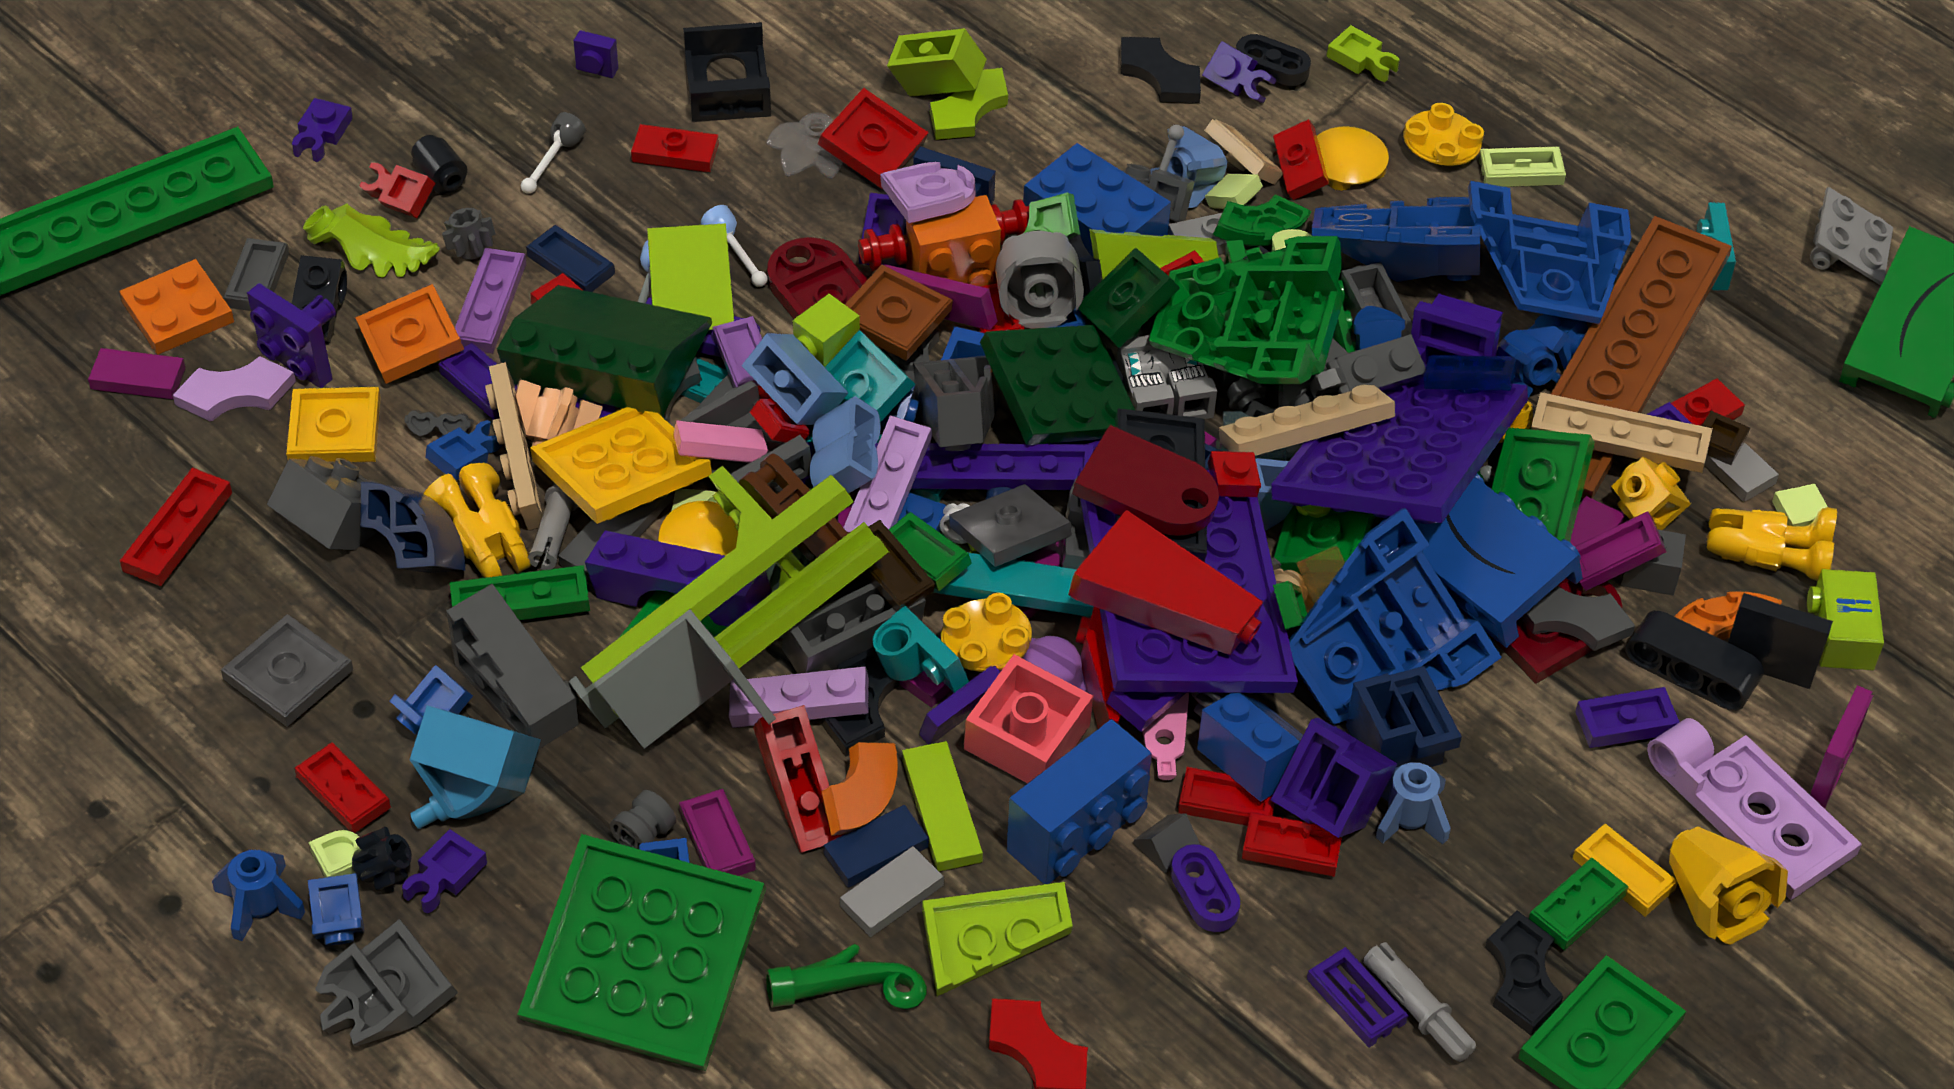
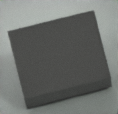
(1165, 839)

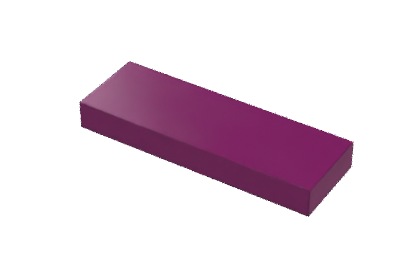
(970, 305)

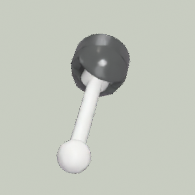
(564, 132)

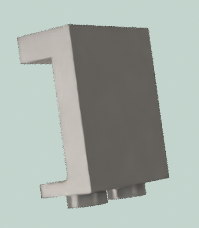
(734, 410)

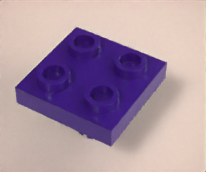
(292, 334)

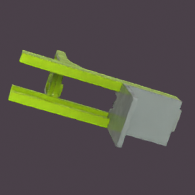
(671, 659)

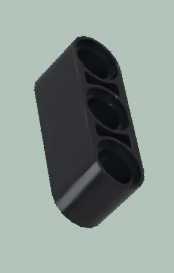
(1695, 660)

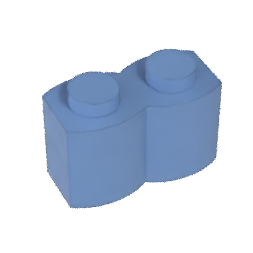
(846, 445)

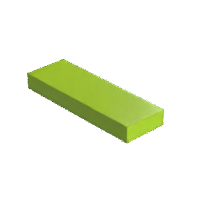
(942, 806)

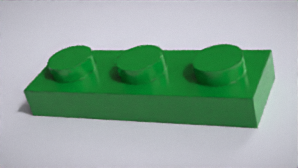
(533, 593)

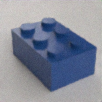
(1102, 195)
(1079, 802)

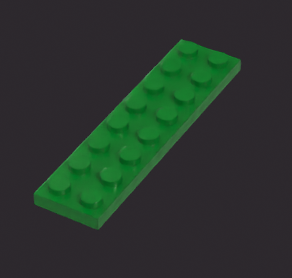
(128, 207)

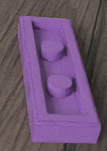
(490, 298)

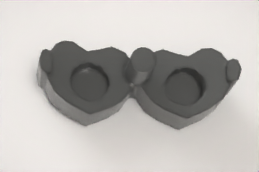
(426, 422)

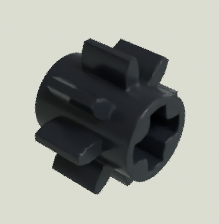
(381, 858)

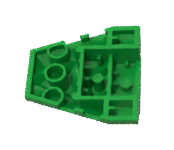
(1257, 315)

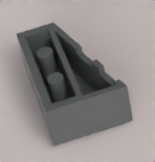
(840, 627)

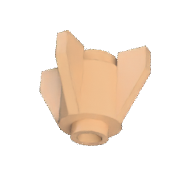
(552, 412)

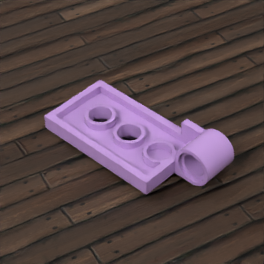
(1744, 775)

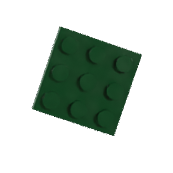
(1056, 382)

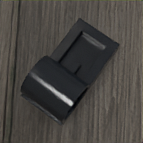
(323, 278)

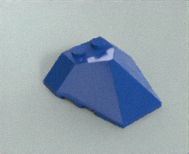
(1407, 239)
(1550, 263)
(1386, 617)

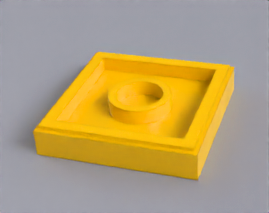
(334, 424)

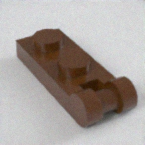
(777, 471)

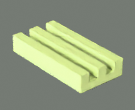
(1529, 166)

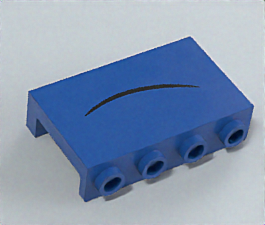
(1496, 559)

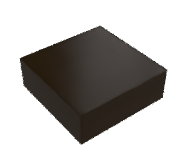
(1726, 437)

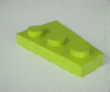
(1161, 250)
(991, 929)

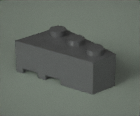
(956, 400)
(510, 667)

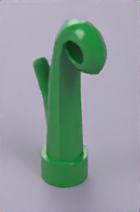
(836, 974)

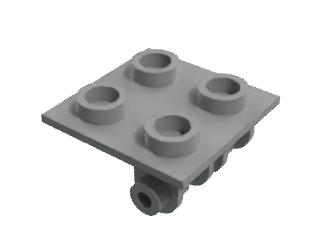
(1851, 236)

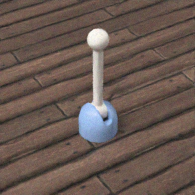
(722, 214)

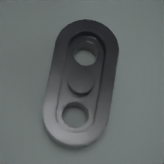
(1284, 62)

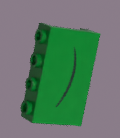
(1911, 325)

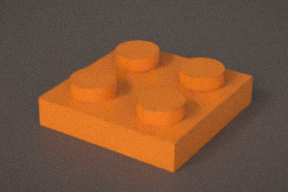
(176, 306)
(409, 333)

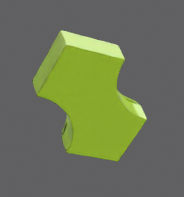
(961, 111)

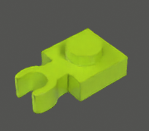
(1360, 51)

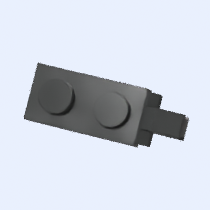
(1379, 365)

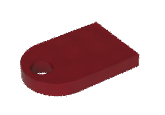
(805, 283)
(1148, 483)
(1551, 651)

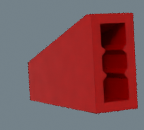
(1165, 587)

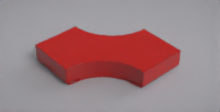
(775, 420)
(1023, 1034)

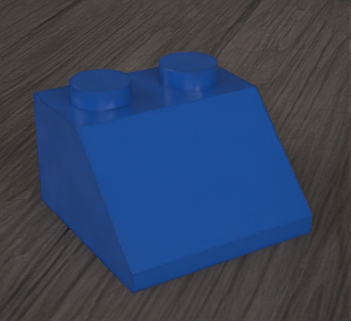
(1248, 742)

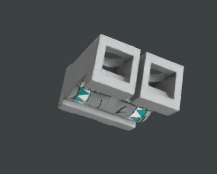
(1164, 379)

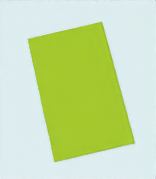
(692, 270)

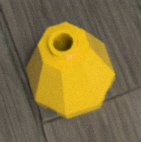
(1726, 883)

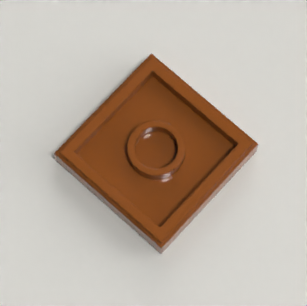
(898, 311)

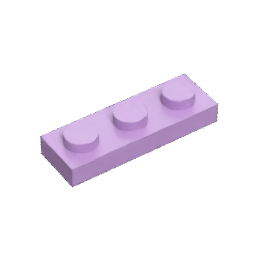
(899, 460)
(822, 692)

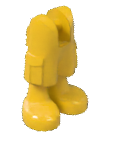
(486, 533)
(1761, 539)

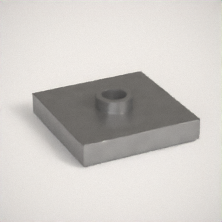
(1010, 525)
(287, 670)

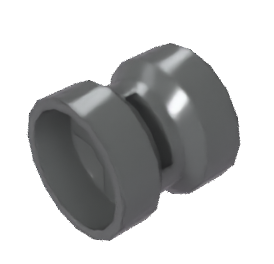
(643, 822)

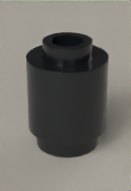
(439, 162)

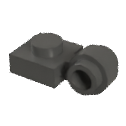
(1170, 186)

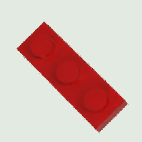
(176, 527)

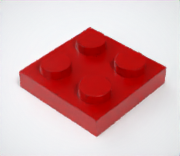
(872, 137)

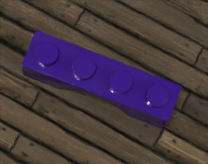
(629, 566)

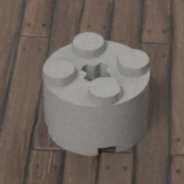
(1039, 278)

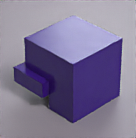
(1455, 328)
(1333, 779)

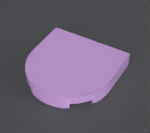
(928, 190)

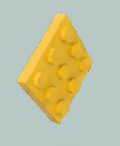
(618, 463)

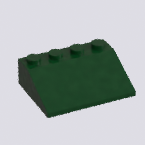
(603, 348)

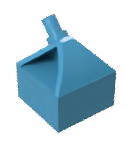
(469, 765)

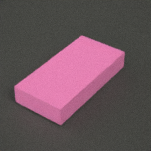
(719, 442)

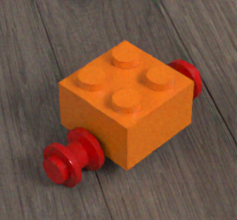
(949, 246)

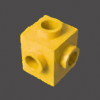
(1652, 489)

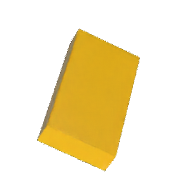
(1646, 879)

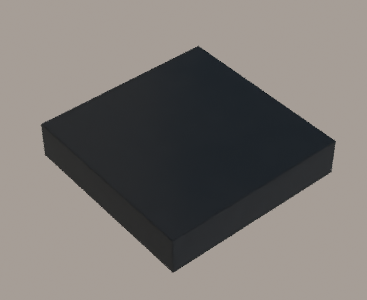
(1780, 638)

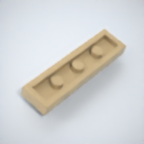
(1308, 421)
(1626, 431)
(517, 460)

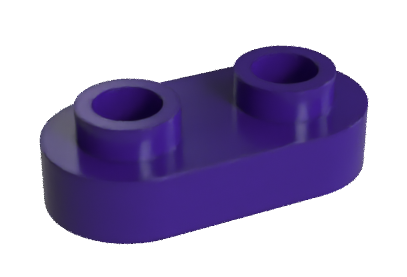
(1207, 891)

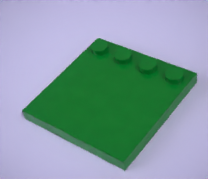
(642, 952)

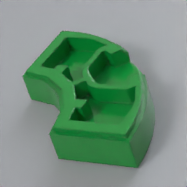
(1259, 223)

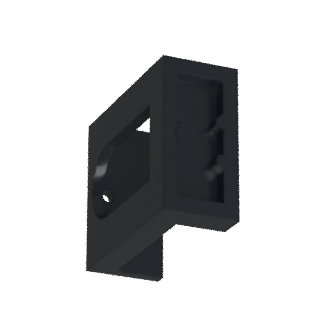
(731, 97)

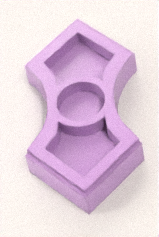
(214, 392)

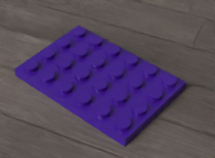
(1407, 461)
(1161, 662)

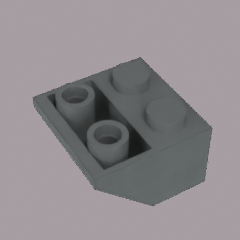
(323, 501)

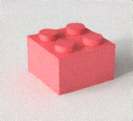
(1027, 720)

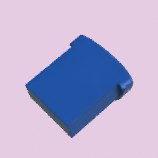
(1376, 326)

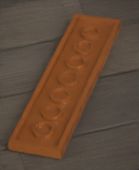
(1642, 325)

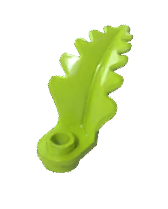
(369, 240)

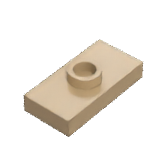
(1242, 152)

